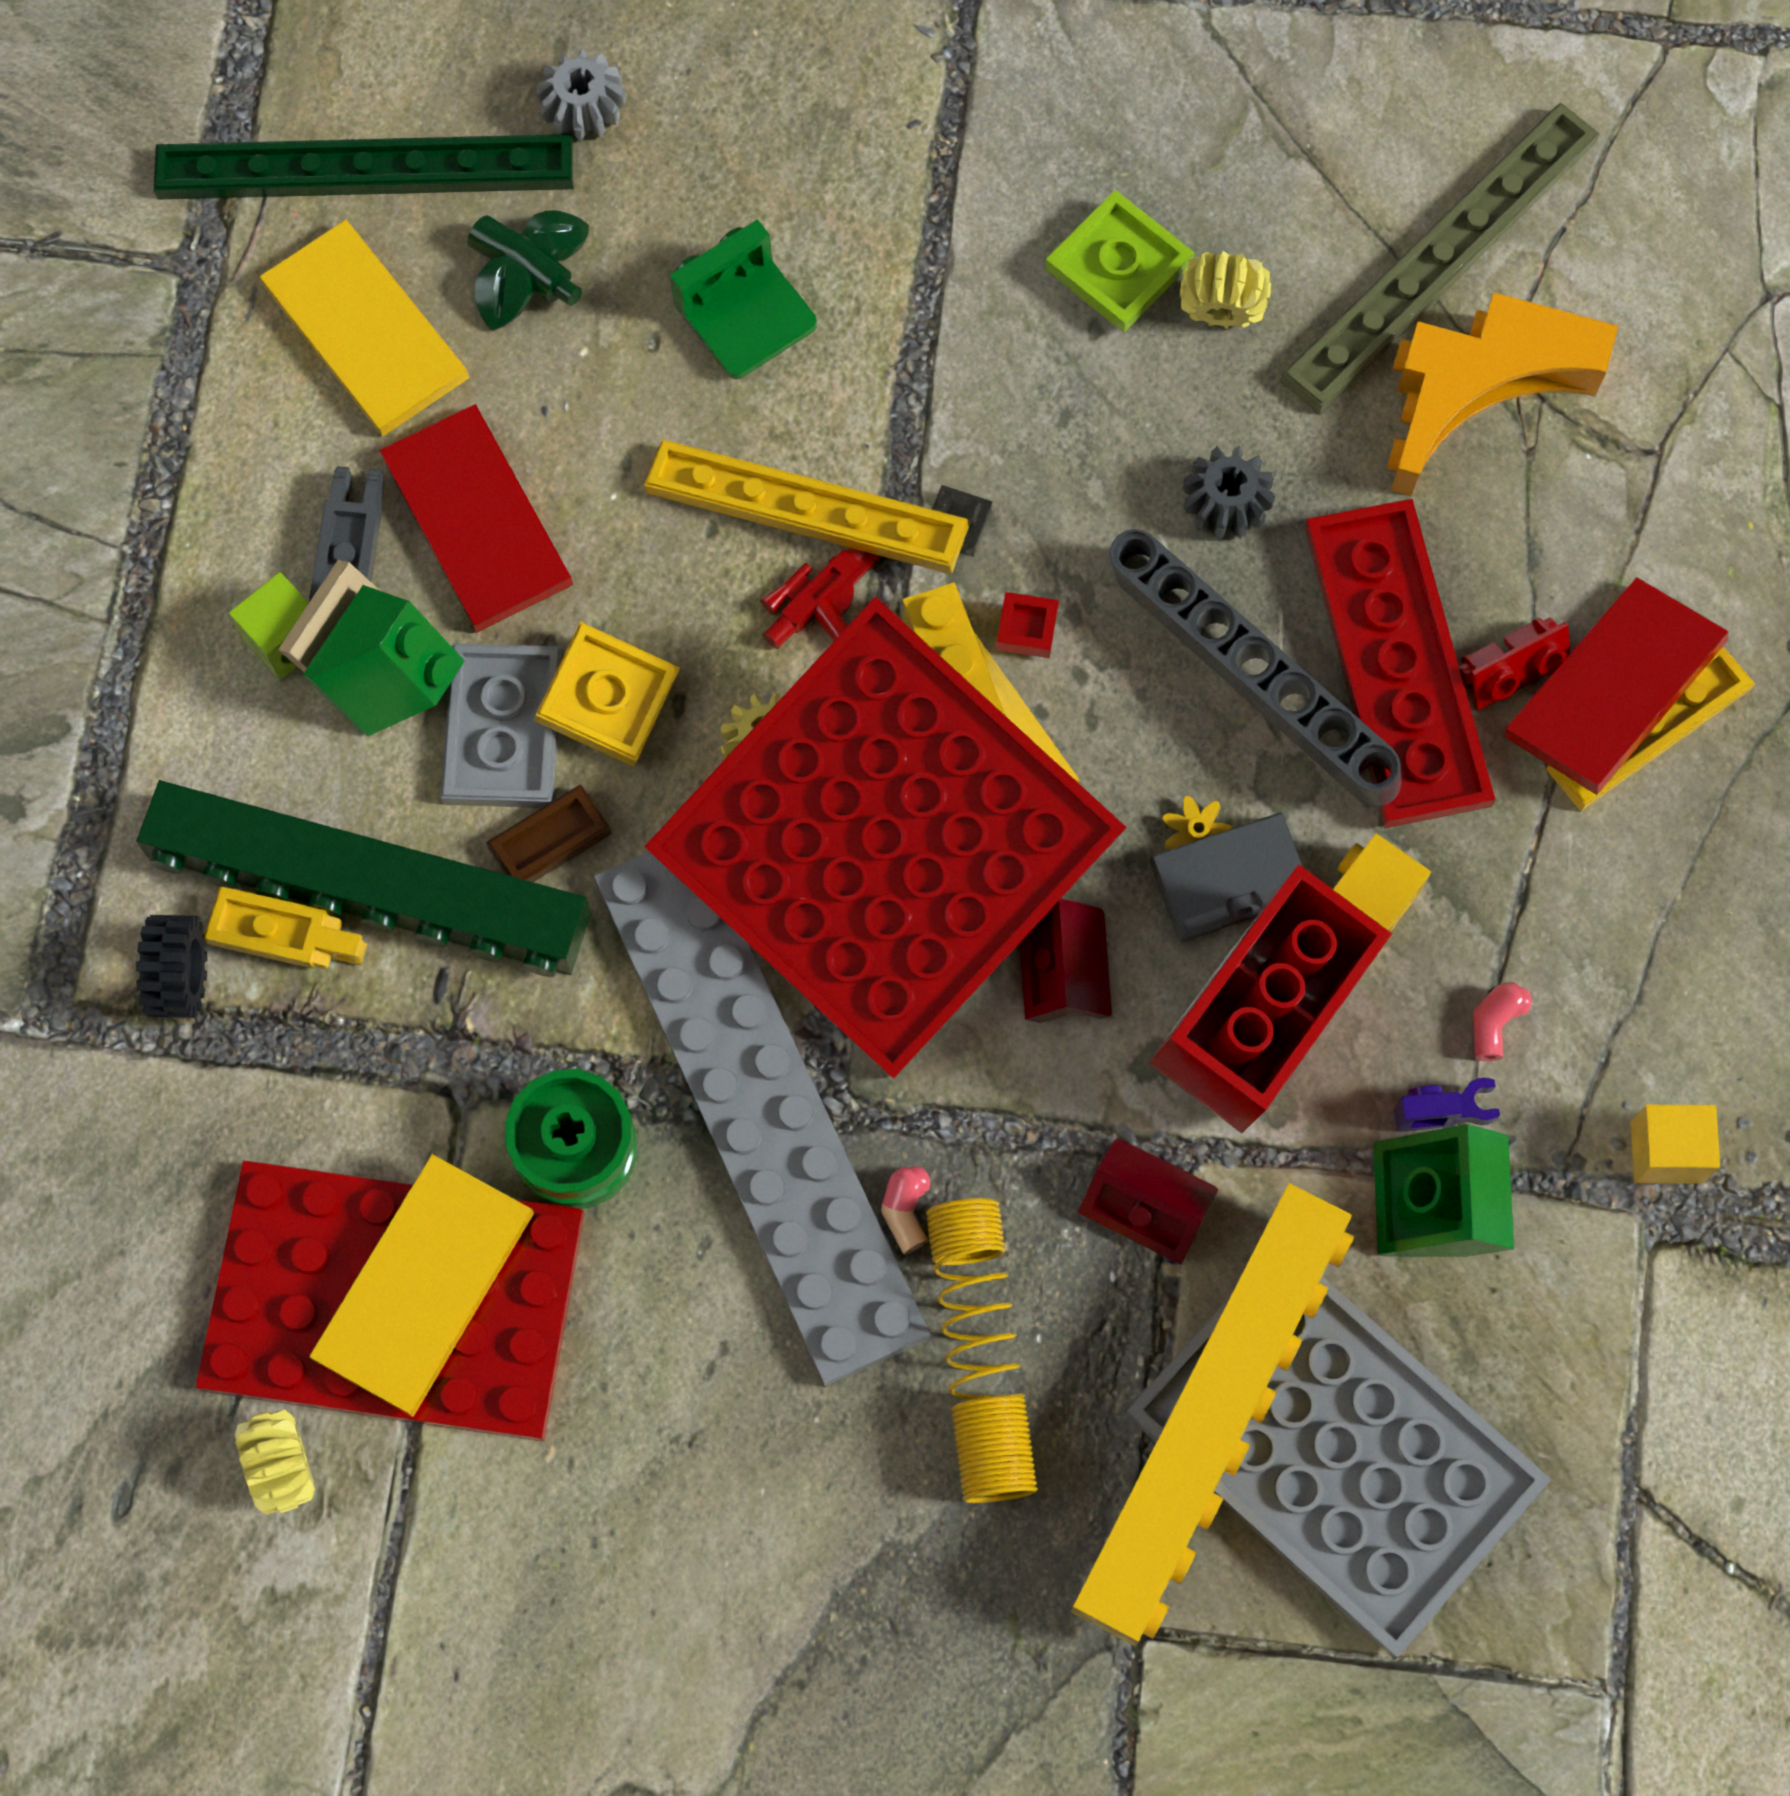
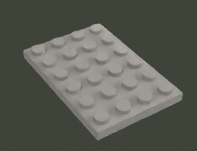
(1365, 1471)

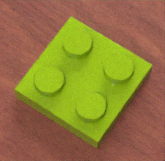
(1119, 261)

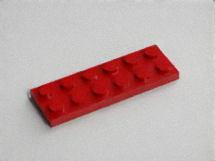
(1400, 658)

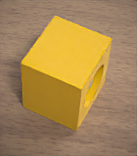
(1675, 1144)

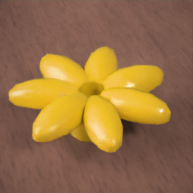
(1191, 819)

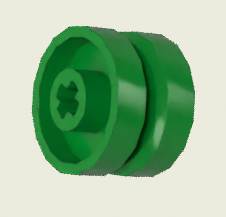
(564, 1106)

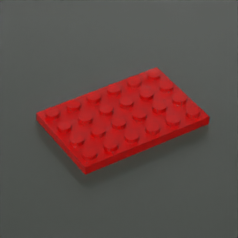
(296, 1254)

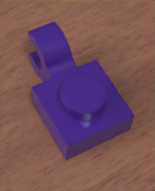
(1432, 1109)

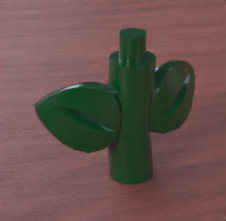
(525, 263)

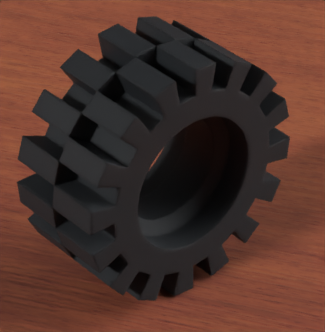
(171, 966)

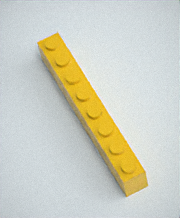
(1211, 1416)

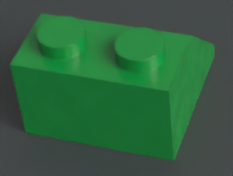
(382, 662)
(1443, 1193)

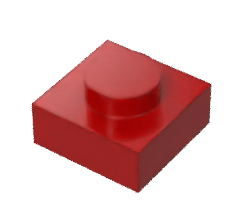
(1027, 625)

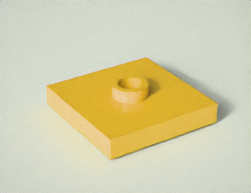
(606, 694)

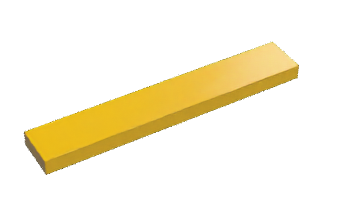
(807, 506)

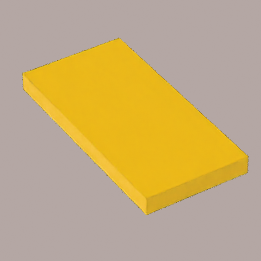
(364, 327)
(422, 1285)

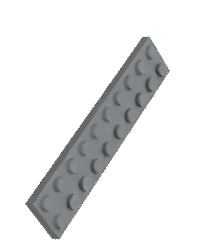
(765, 1122)

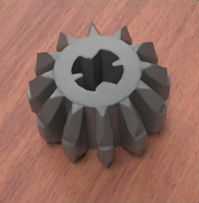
(1223, 510)

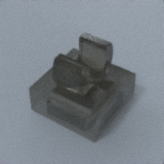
(966, 506)

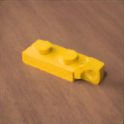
(280, 930)

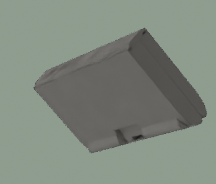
(1225, 875)

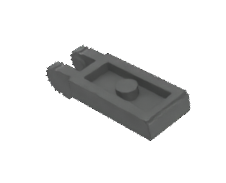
(349, 528)

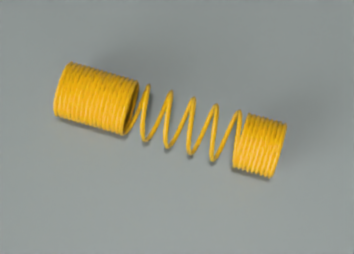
(989, 1428)

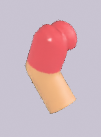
(899, 1205)

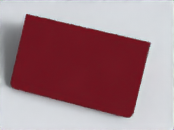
(1066, 964)
(1147, 1200)

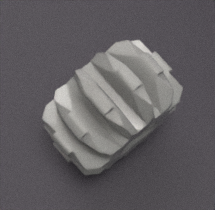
(581, 94)

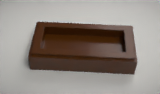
(549, 836)

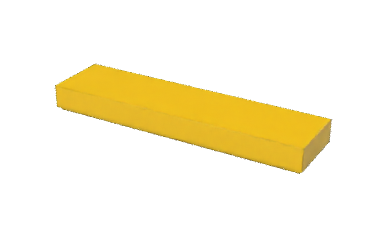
(1709, 694)

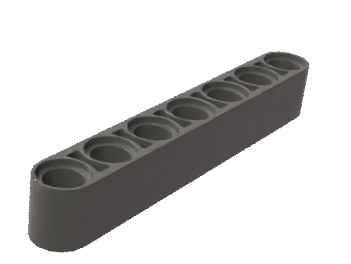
(1262, 690)

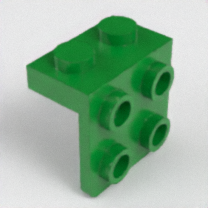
(741, 301)

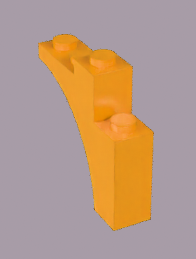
(1508, 354)

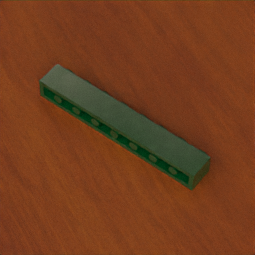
(365, 879)

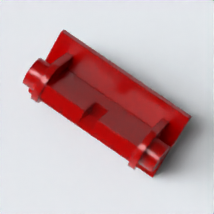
(1533, 653)

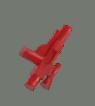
(824, 597)

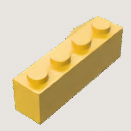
(944, 625)

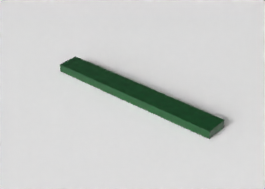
(364, 166)

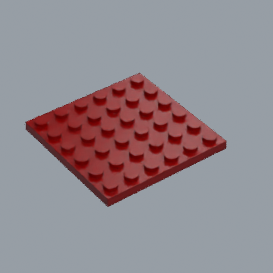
(885, 837)

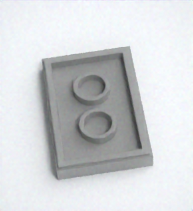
(491, 736)

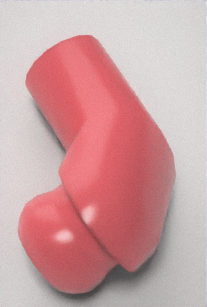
(1492, 1014)

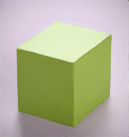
(267, 619)

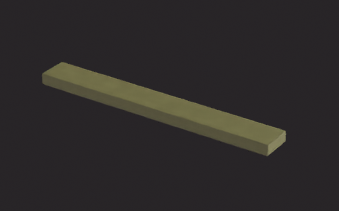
(1439, 258)

